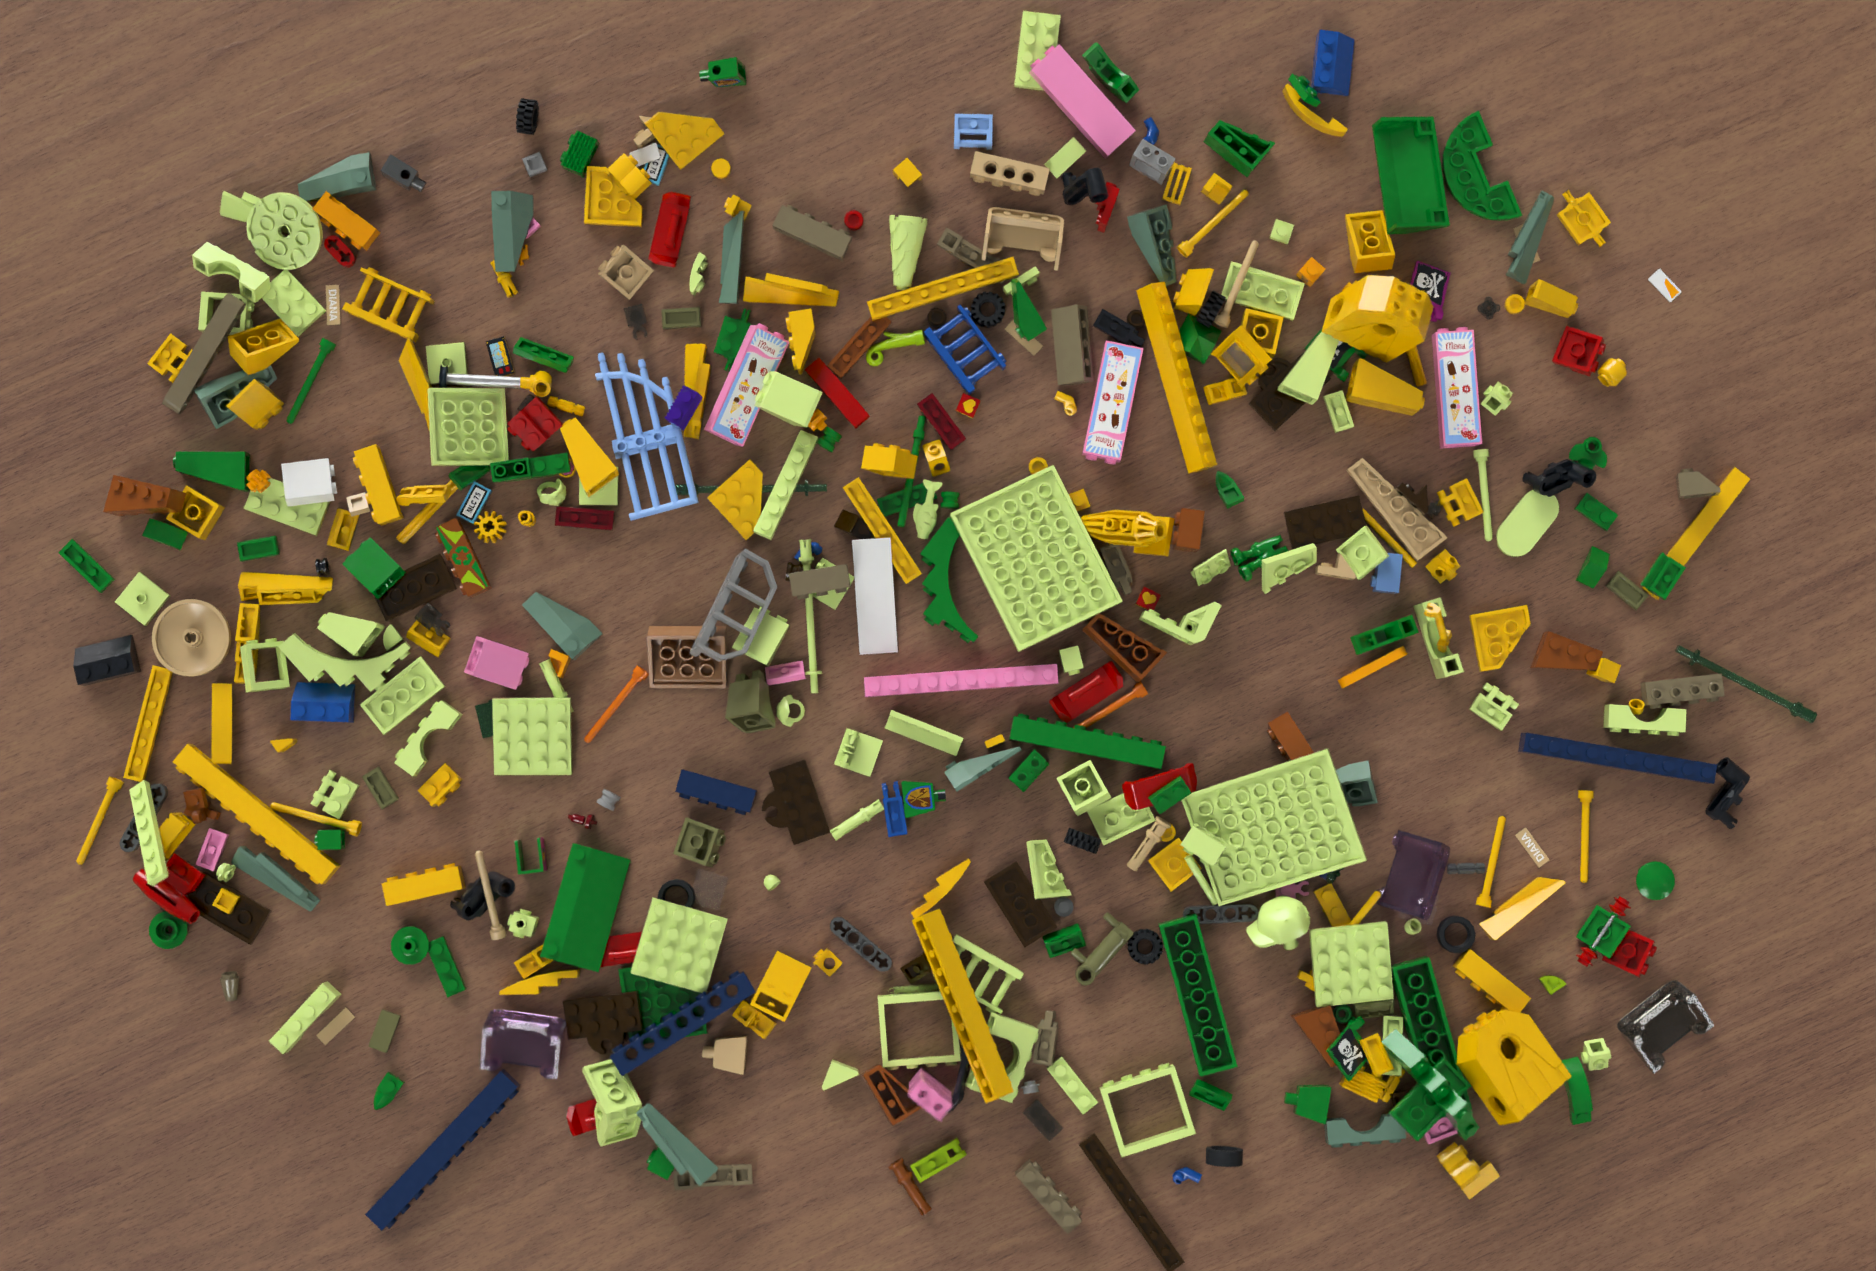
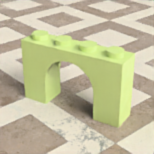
(1445, 663)
(1022, 1038)

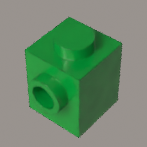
(330, 839)

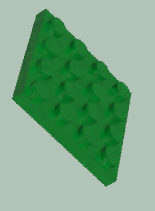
(658, 1000)

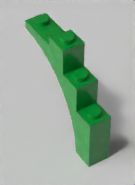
(942, 607)
(1432, 1082)

